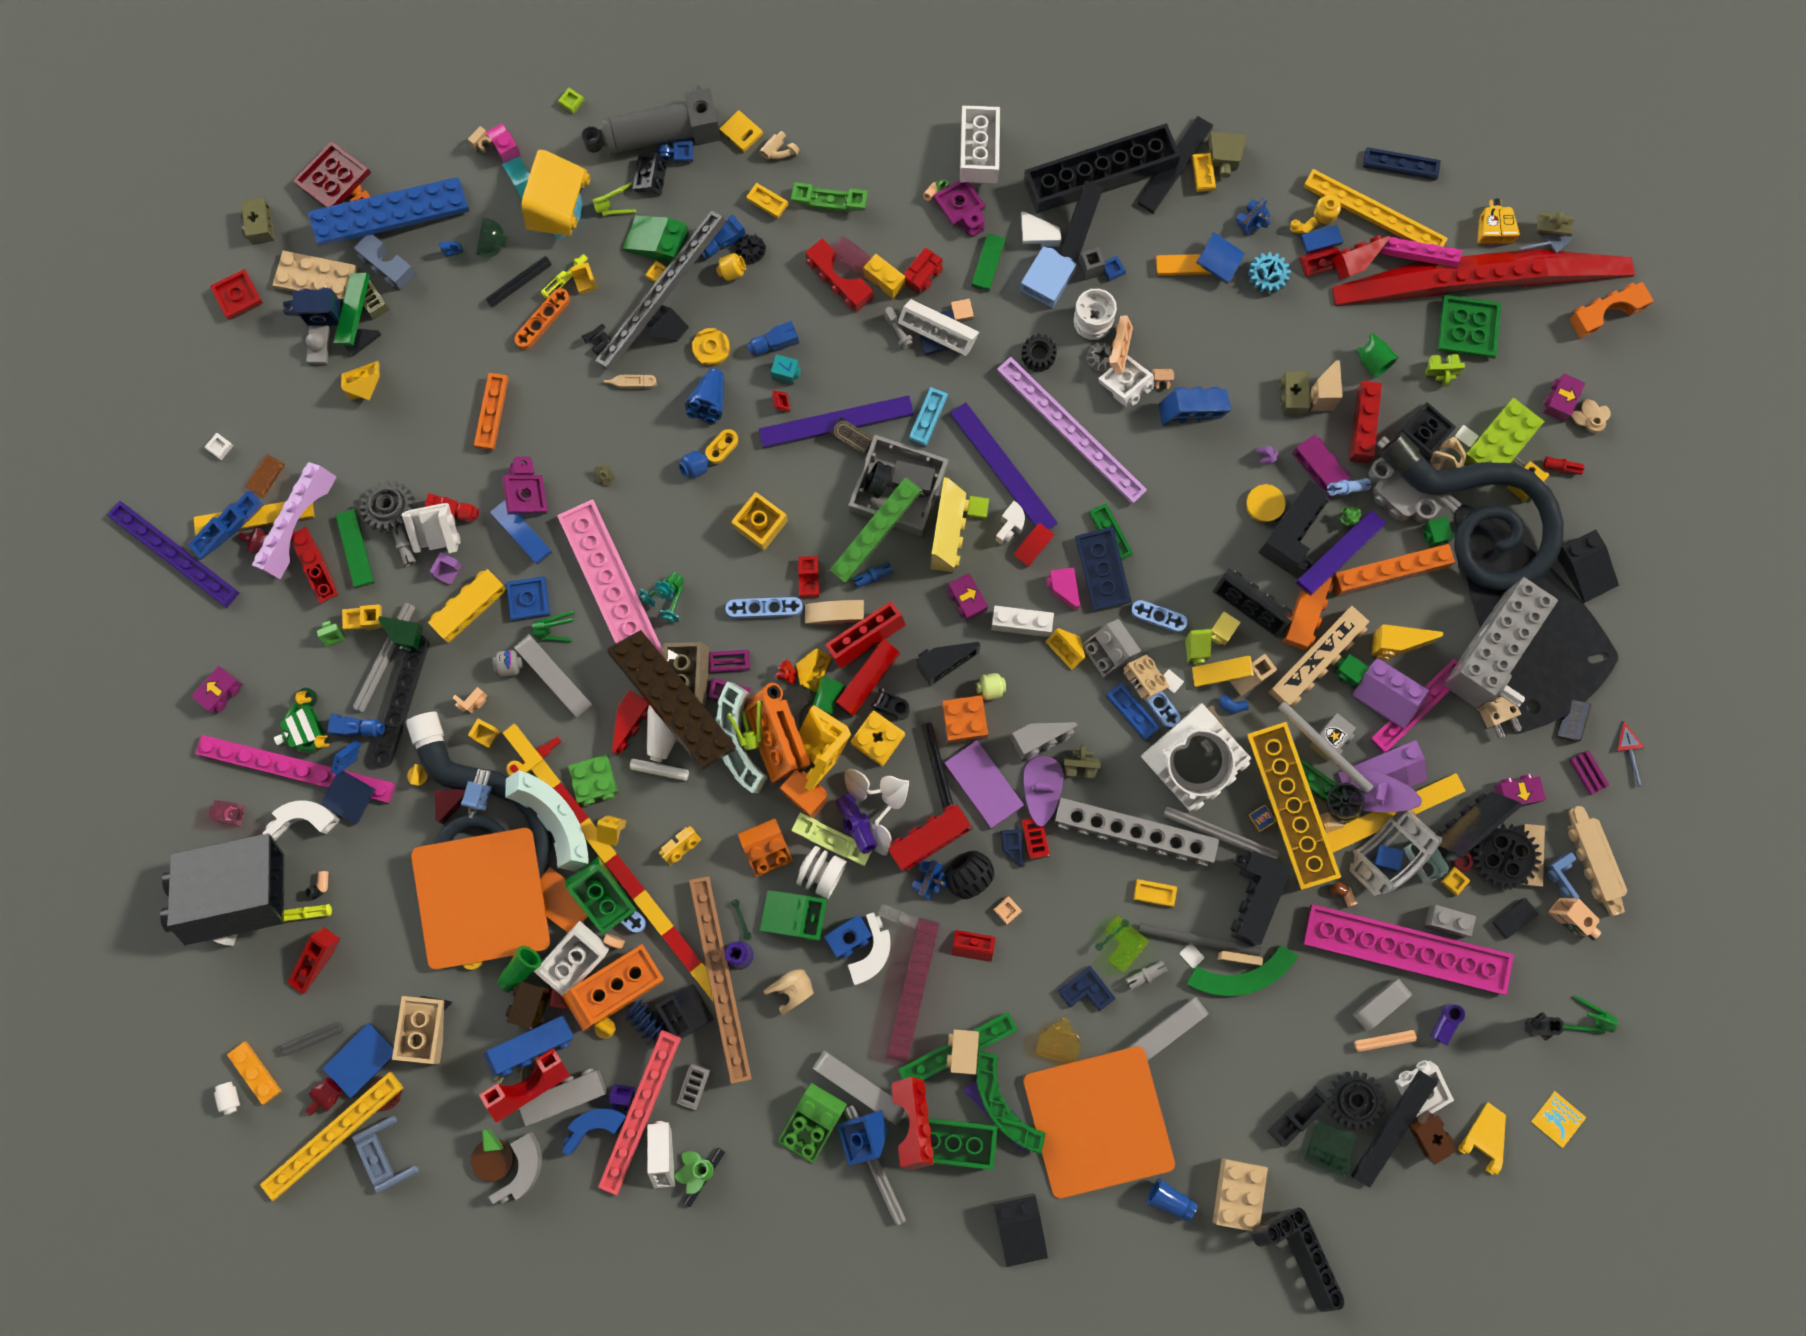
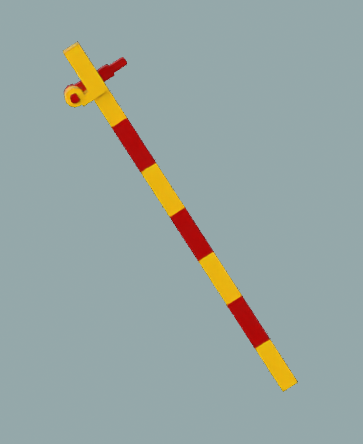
(534, 761)

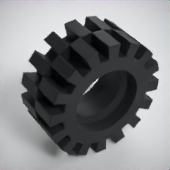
(1033, 362)

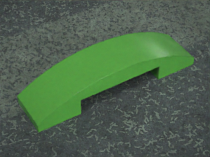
(829, 199)

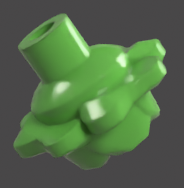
(1350, 516)

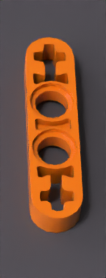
(539, 317)

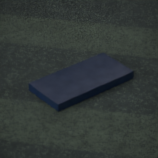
(1103, 569)

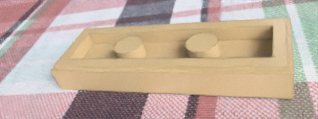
(1539, 833)

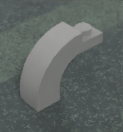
(529, 1162)

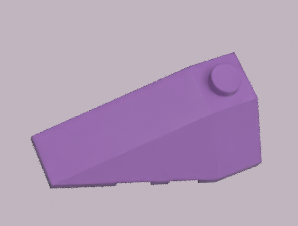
(1401, 763)

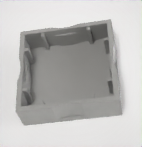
(888, 453)

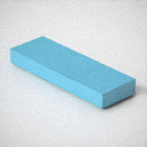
(928, 416)

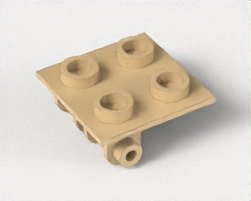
(1148, 676)

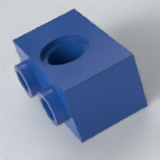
(836, 937)

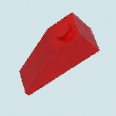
(313, 959)

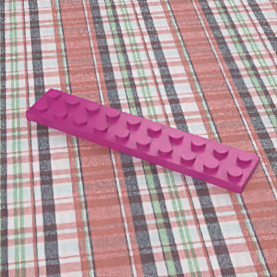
(1408, 949)

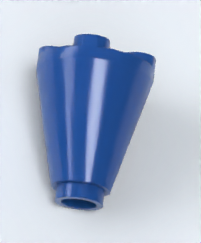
(707, 398)

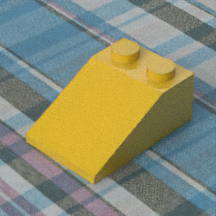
(1394, 641)

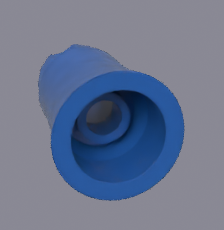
(1171, 1201)

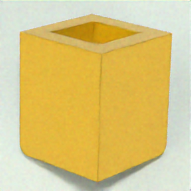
(583, 278)
(483, 733)

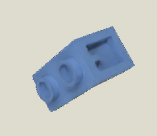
(1555, 874)

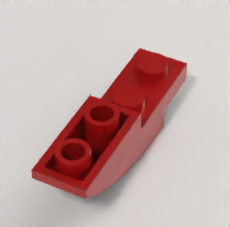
(314, 565)

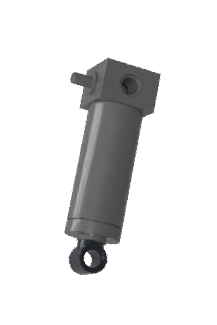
(658, 125)

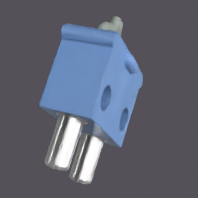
(477, 792)

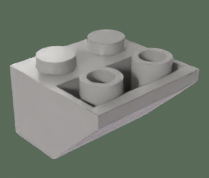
(1111, 647)

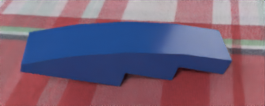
(226, 525)
(521, 533)

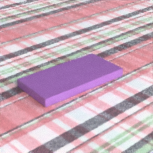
(984, 784)

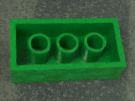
(963, 1143)

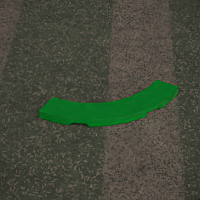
(1247, 982)
(998, 1109)

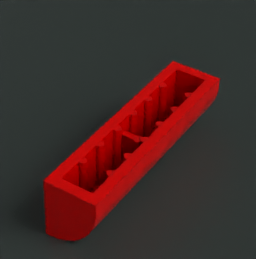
(868, 678)

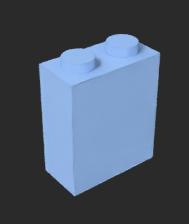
(1048, 276)

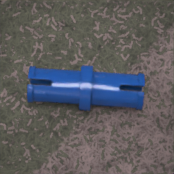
(873, 575)

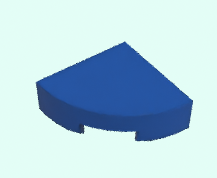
(450, 248)

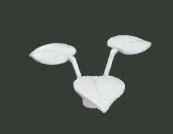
(893, 793)

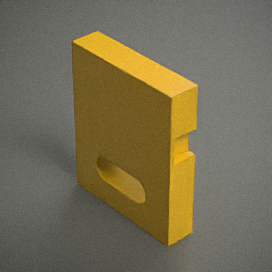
(738, 128)

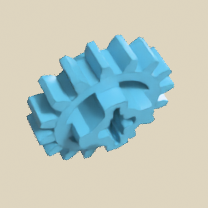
(1260, 270)

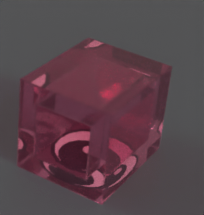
(226, 812)

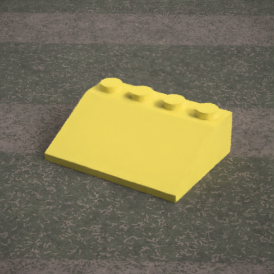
(948, 527)

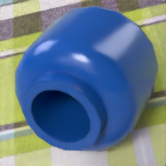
(693, 464)

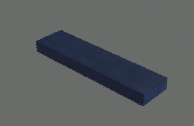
(1401, 163)

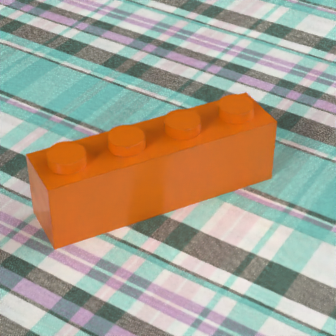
(1306, 617)

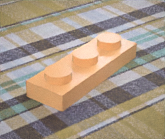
(1121, 345)

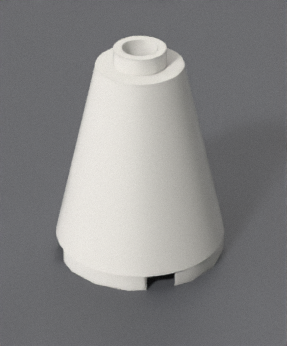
(659, 737)

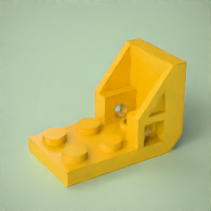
(823, 742)

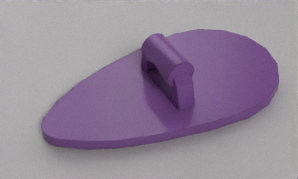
(1042, 788)
(1387, 794)

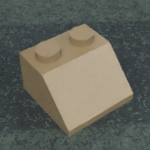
(1327, 389)

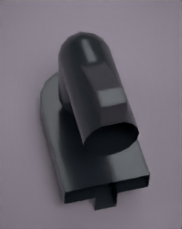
(603, 337)

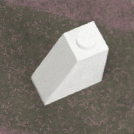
(660, 1155)

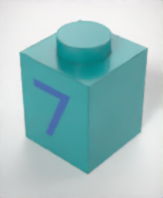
(785, 369)

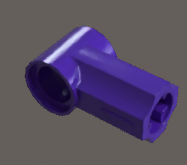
(1446, 1026)

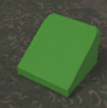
(490, 1141)

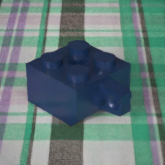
(315, 306)

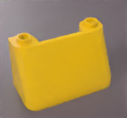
(552, 194)

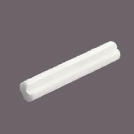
(659, 769)

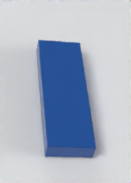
(1133, 711)

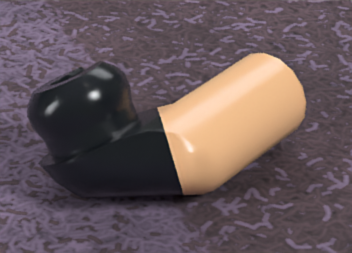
(319, 888)

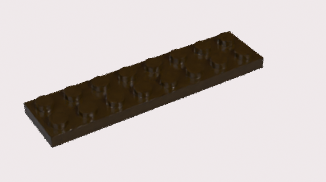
(671, 699)

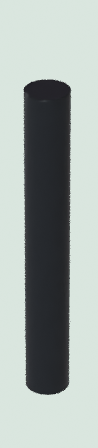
(715, 1160)

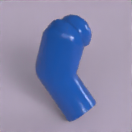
(1232, 707)

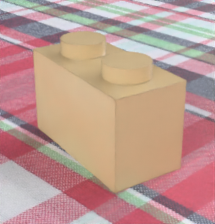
(964, 1051)

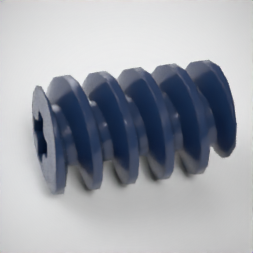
(645, 1022)

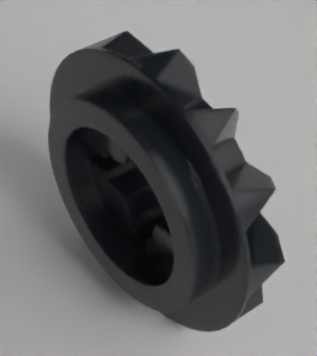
(758, 250)

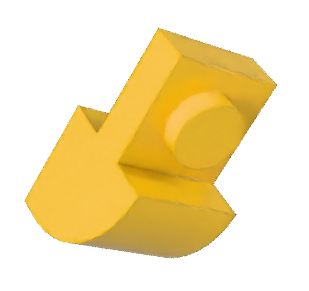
(362, 618)

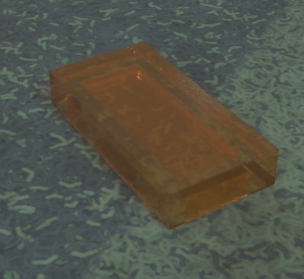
(265, 475)

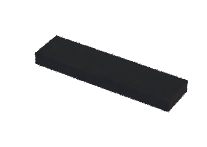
(1081, 220)

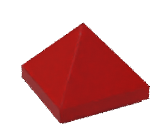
(780, 401)

